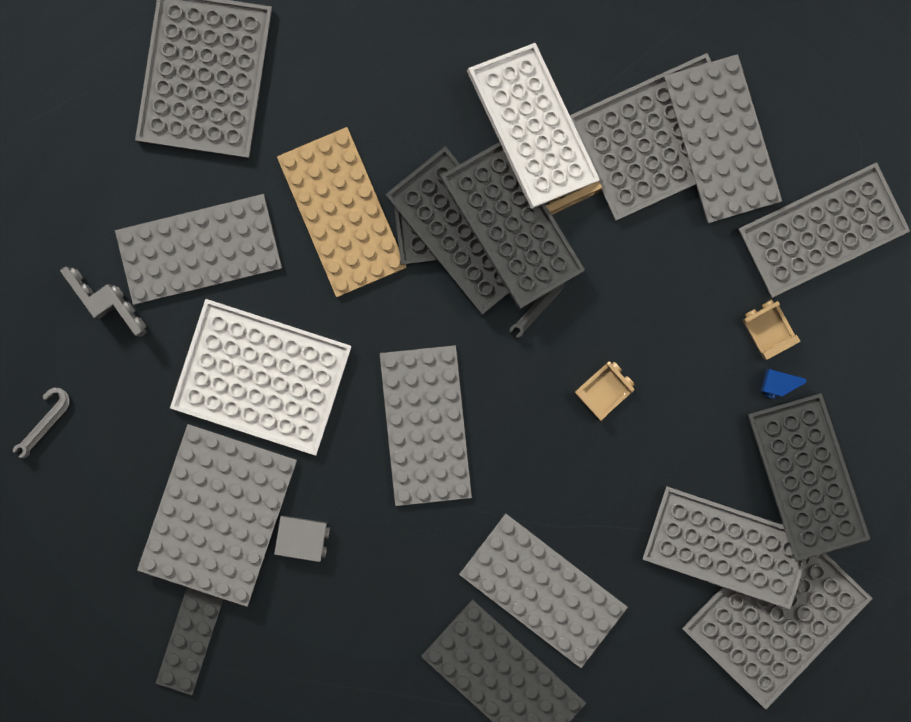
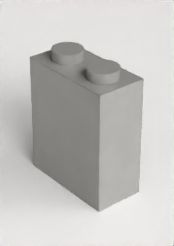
(301, 538)

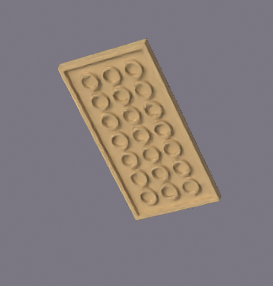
(341, 212)

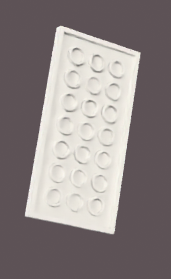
(533, 125)

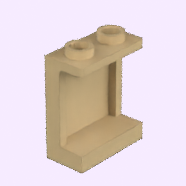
(770, 330)
(605, 390)

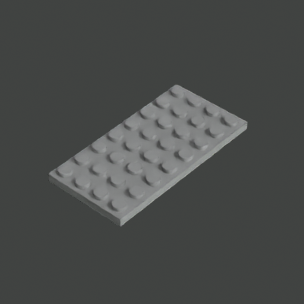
(722, 138)
(824, 230)
(198, 249)
(425, 425)
(724, 548)
(543, 590)

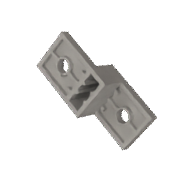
(104, 300)

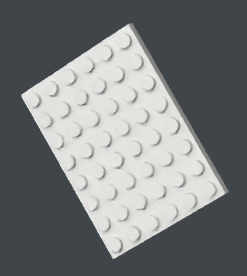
(260, 377)

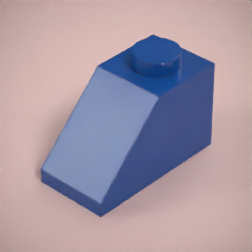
(780, 383)

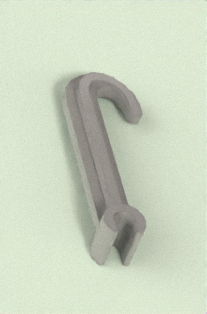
(46, 423)

